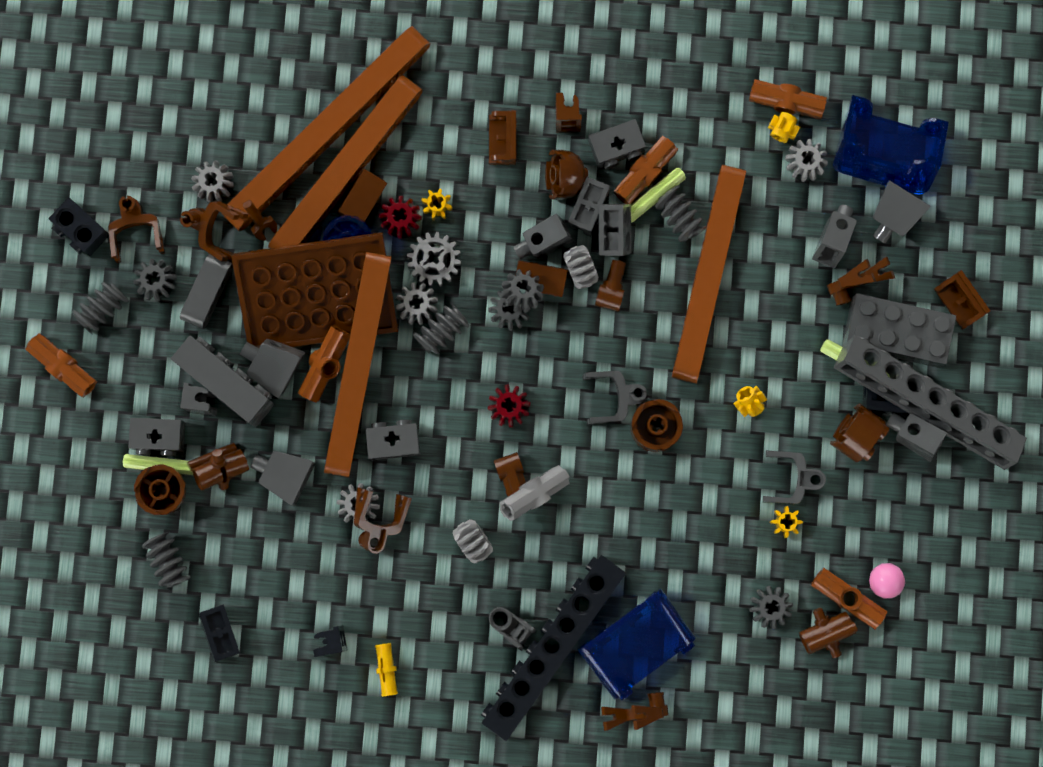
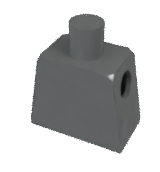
(897, 212)
(554, 235)
(835, 237)
(272, 364)
(927, 440)
(283, 474)

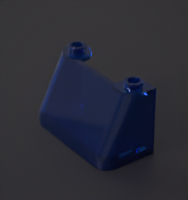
(888, 149)
(637, 644)

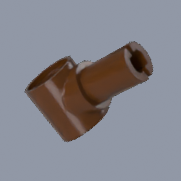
(611, 292)

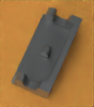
(587, 206)
(195, 400)

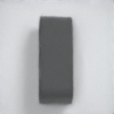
(206, 291)

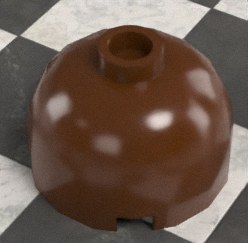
(564, 174)
(160, 489)

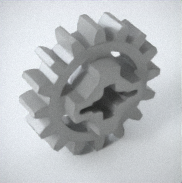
(443, 252)

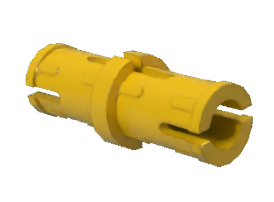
(386, 669)

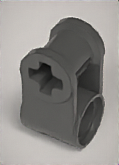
(512, 628)

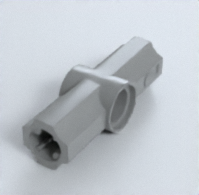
(534, 493)

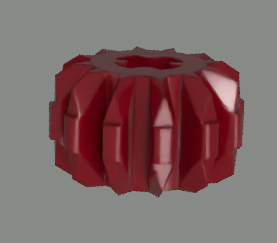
(402, 225)
(503, 411)

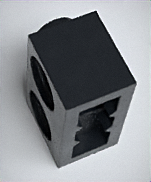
(81, 224)

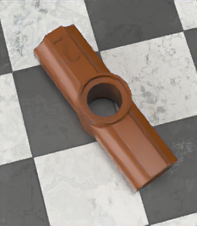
(787, 99)
(645, 170)
(324, 364)
(61, 365)
(862, 608)

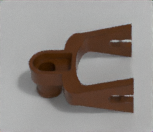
(132, 218)
(203, 221)
(855, 279)
(376, 535)
(644, 714)

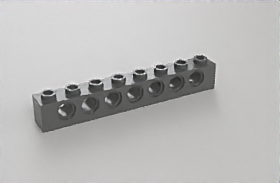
(1002, 452)

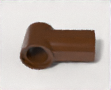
(510, 472)

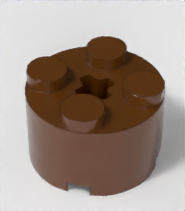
(670, 422)
(859, 434)

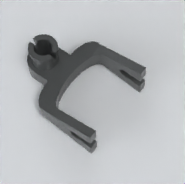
(625, 395)
(803, 480)

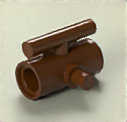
(218, 467)
(827, 632)

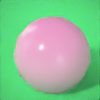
(887, 580)

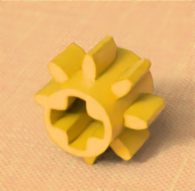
(784, 127)
(440, 199)
(750, 401)
(790, 516)

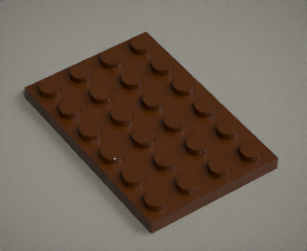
(306, 289)

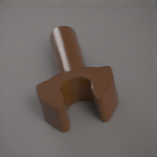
(260, 222)

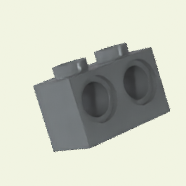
(614, 229)

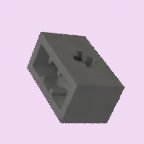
(625, 134)
(144, 428)
(405, 447)

